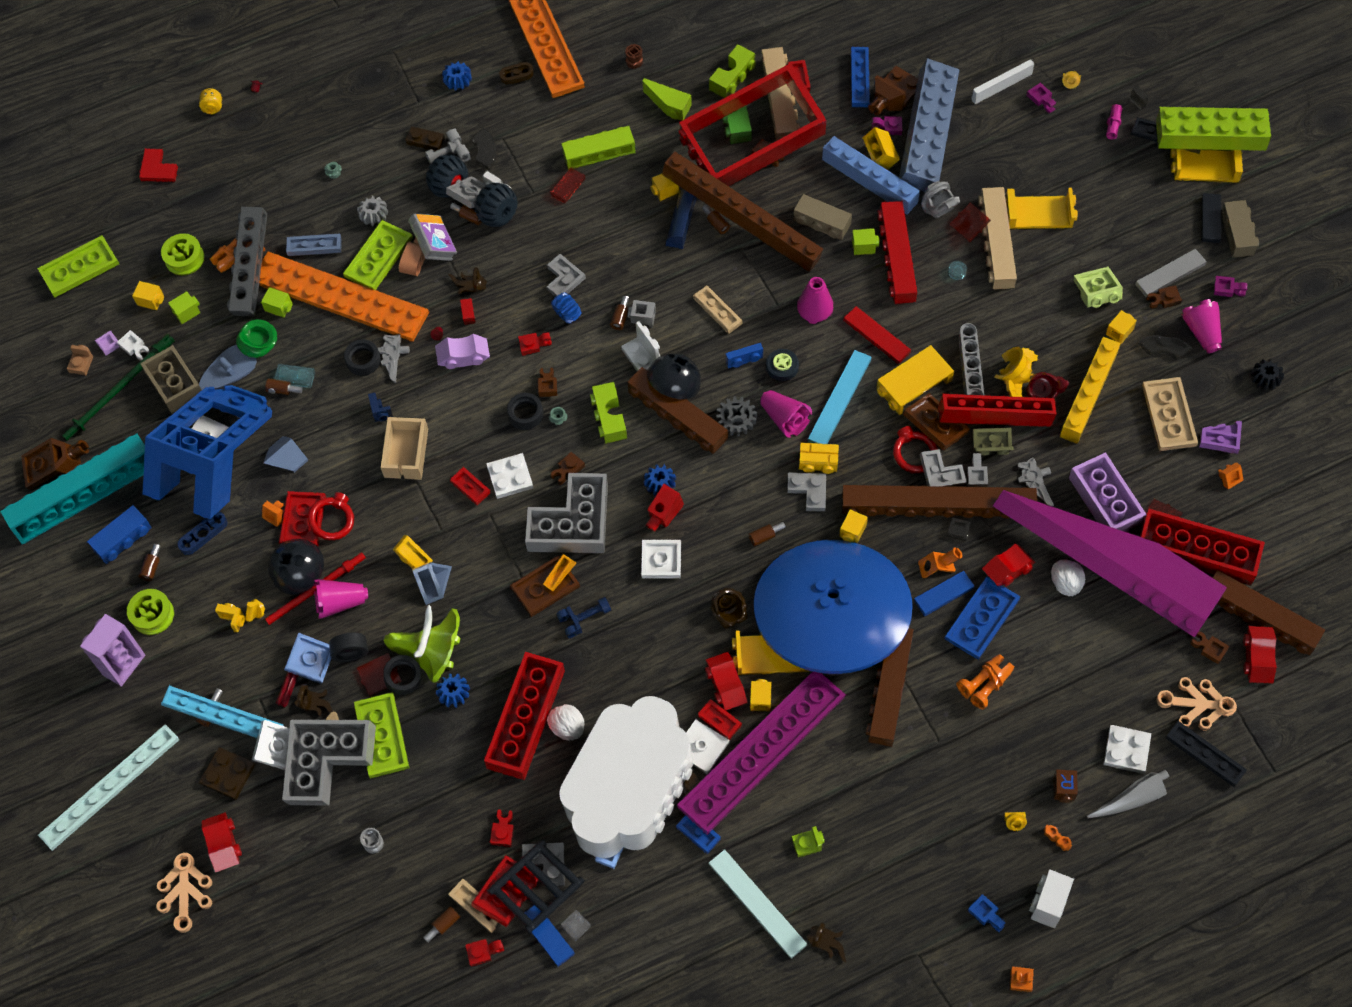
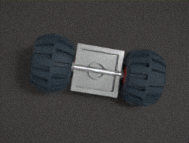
(492, 202)

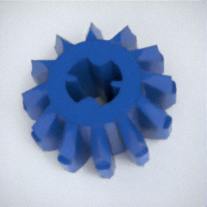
(456, 76)
(566, 307)
(657, 477)
(450, 684)

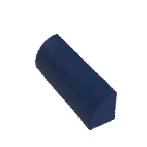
(681, 219)

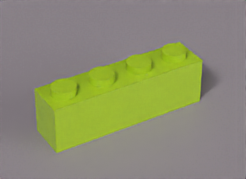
(598, 147)

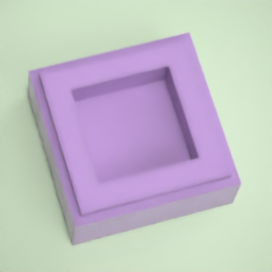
(107, 343)

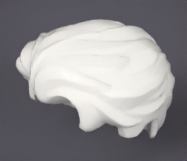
(1068, 577)
(566, 722)

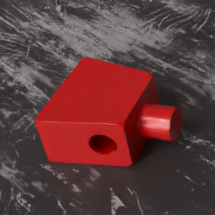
(664, 507)

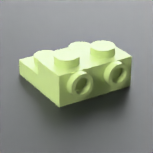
(1098, 287)

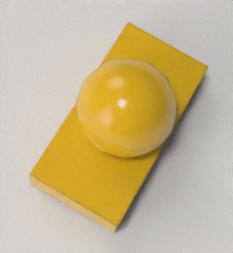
(411, 553)

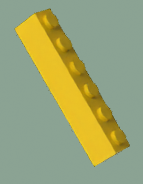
(1090, 390)

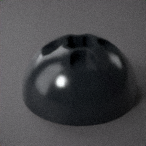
(675, 376)
(295, 566)

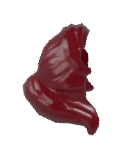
(1046, 385)

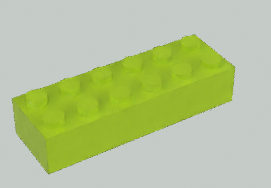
(1213, 128)

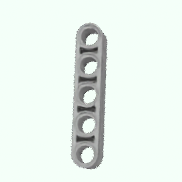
(970, 359)

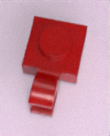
(531, 343)
(480, 951)

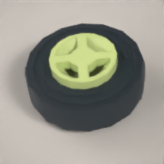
(784, 358)

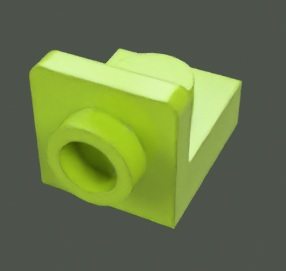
(808, 842)

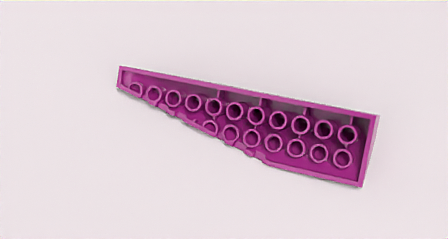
(1125, 560)

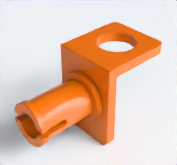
(940, 562)

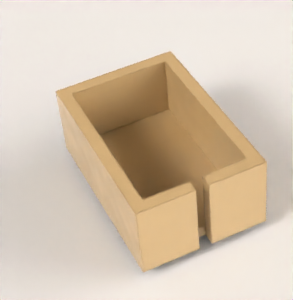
(404, 448)

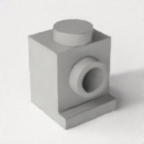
(642, 312)

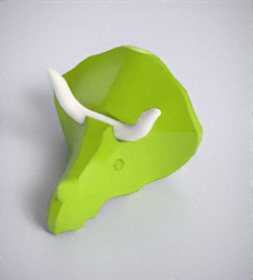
(430, 646)

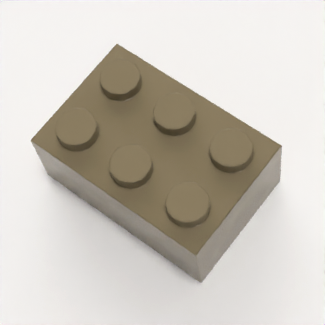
(171, 378)

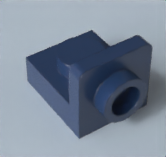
(379, 412)

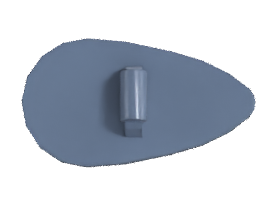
(227, 369)

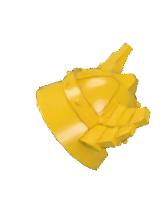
(1018, 369)

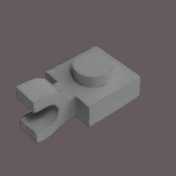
(977, 474)

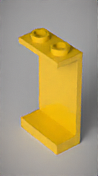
(1207, 166)
(1041, 211)
(913, 378)
(757, 657)

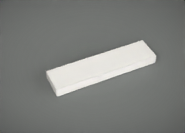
(1002, 81)

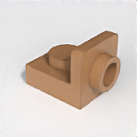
(80, 360)

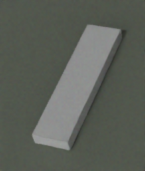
(1171, 272)

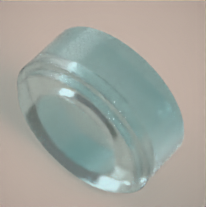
(957, 270)

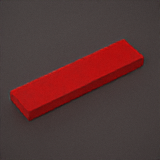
(877, 335)

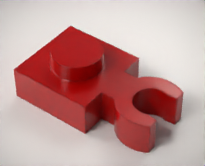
(502, 832)

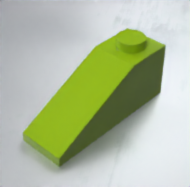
(669, 100)

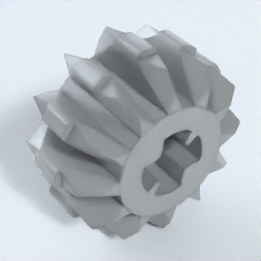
(372, 211)

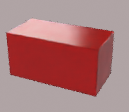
(467, 311)

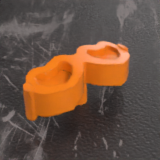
(1061, 841)

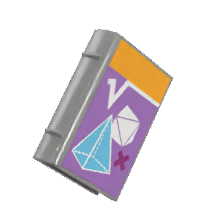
(432, 237)

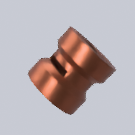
(634, 56)

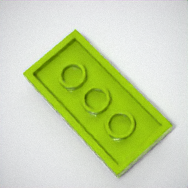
(378, 255)
(78, 266)
(389, 744)

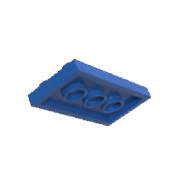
(982, 618)

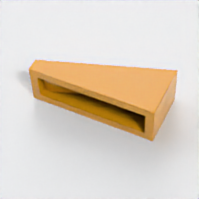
(559, 572)

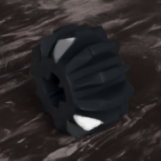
(1267, 375)

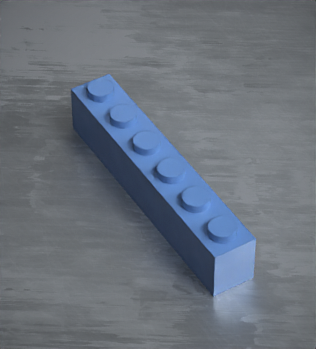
(869, 174)

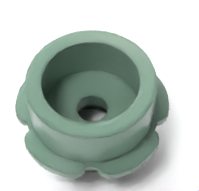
(333, 173)
(555, 412)

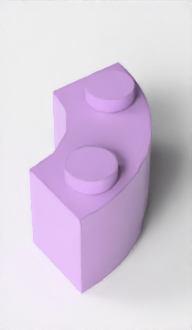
(462, 351)

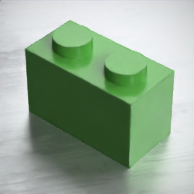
(738, 126)

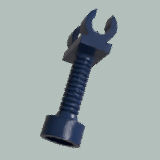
(574, 630)

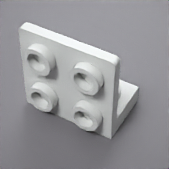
(641, 350)

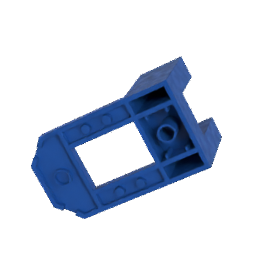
(178, 448)

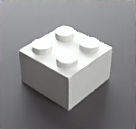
(1052, 897)

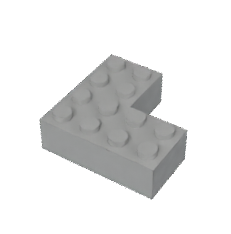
(576, 527)
(315, 749)

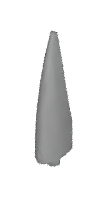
(1137, 794)

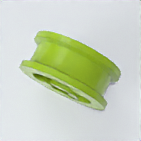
(189, 247)
(152, 601)

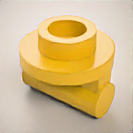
(1071, 79)
(254, 609)
(1015, 820)

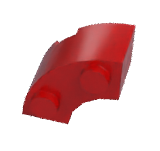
(1009, 565)
(1260, 654)
(726, 681)
(221, 842)

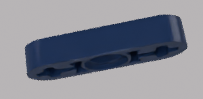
(187, 538)

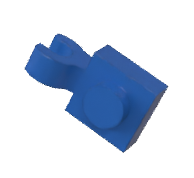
(985, 912)

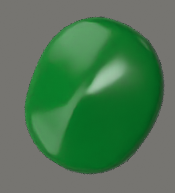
(256, 338)

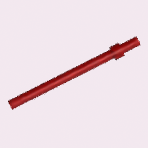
(347, 566)

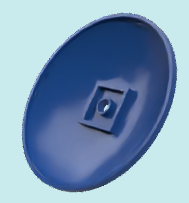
(828, 632)

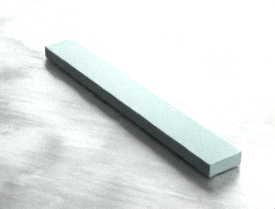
(108, 787)

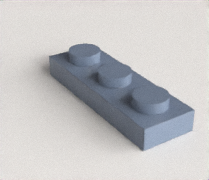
(313, 244)

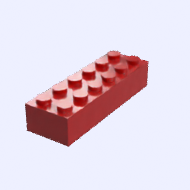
(1205, 545)
(524, 716)

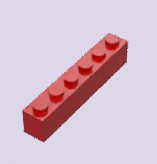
(898, 252)
(996, 410)

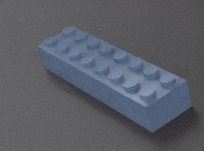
(929, 124)

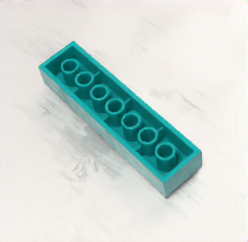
(76, 490)

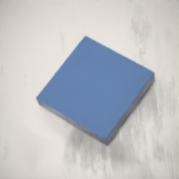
(309, 658)

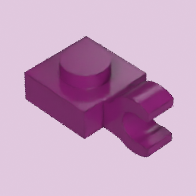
(1041, 95)
(890, 124)
(1226, 287)

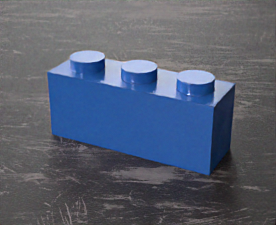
(119, 534)

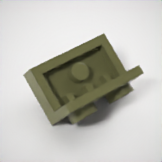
(992, 440)

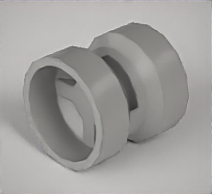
(369, 837)

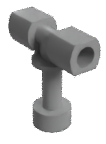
(454, 147)

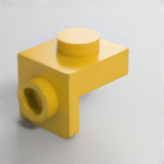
(231, 612)

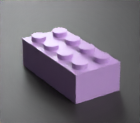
(1107, 494)
(112, 649)

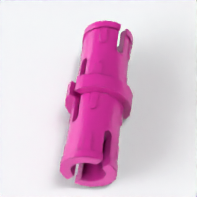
(1114, 121)

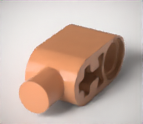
(412, 259)

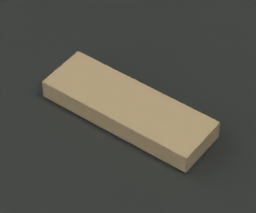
(717, 309)

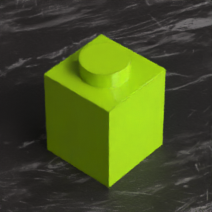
(864, 241)
(276, 302)
(184, 307)

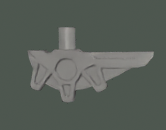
(391, 352)
(1033, 478)

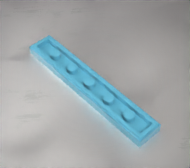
(840, 398)
(213, 711)

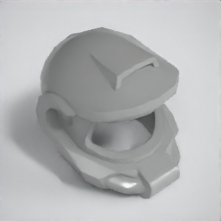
(939, 199)

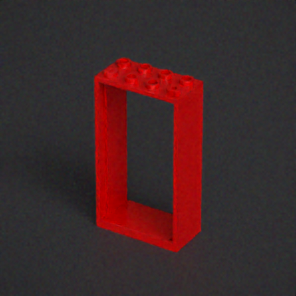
(741, 98)

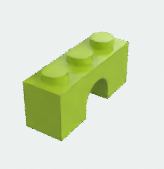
(726, 82)
(612, 426)

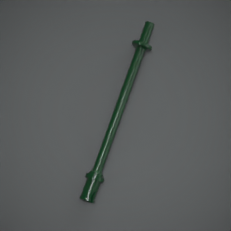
(79, 424)

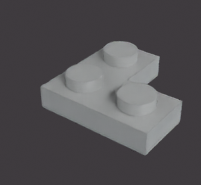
(567, 276)
(937, 474)
(812, 485)
(548, 869)

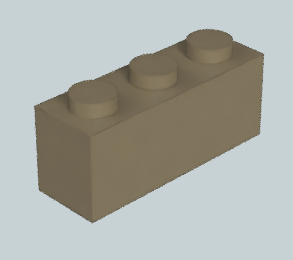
(822, 217)
(1239, 228)

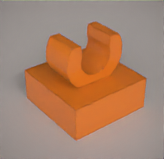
(1231, 475)
(272, 512)
(1021, 979)

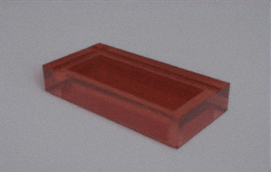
(567, 185)

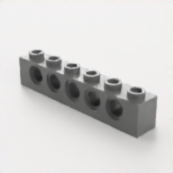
(252, 269)

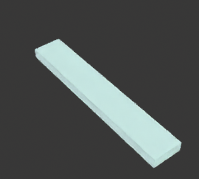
(758, 904)

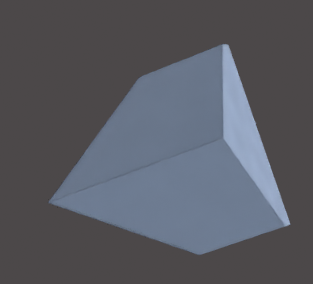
(285, 455)
(432, 580)

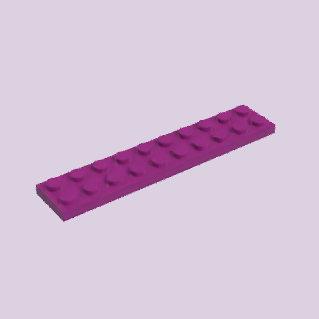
(760, 751)

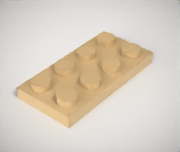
(1170, 414)

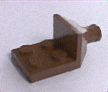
(893, 91)
(51, 459)

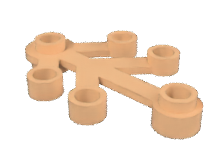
(1199, 702)
(182, 890)

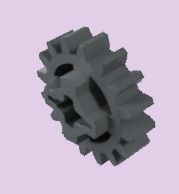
(736, 415)

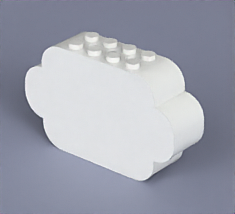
(627, 777)

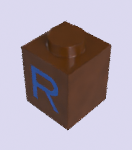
(1065, 785)

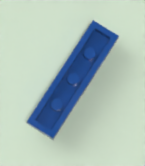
(860, 76)

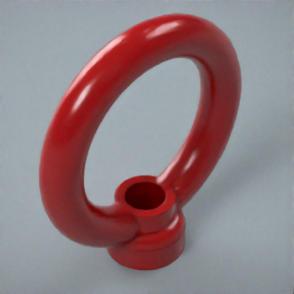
(906, 435)
(338, 501)

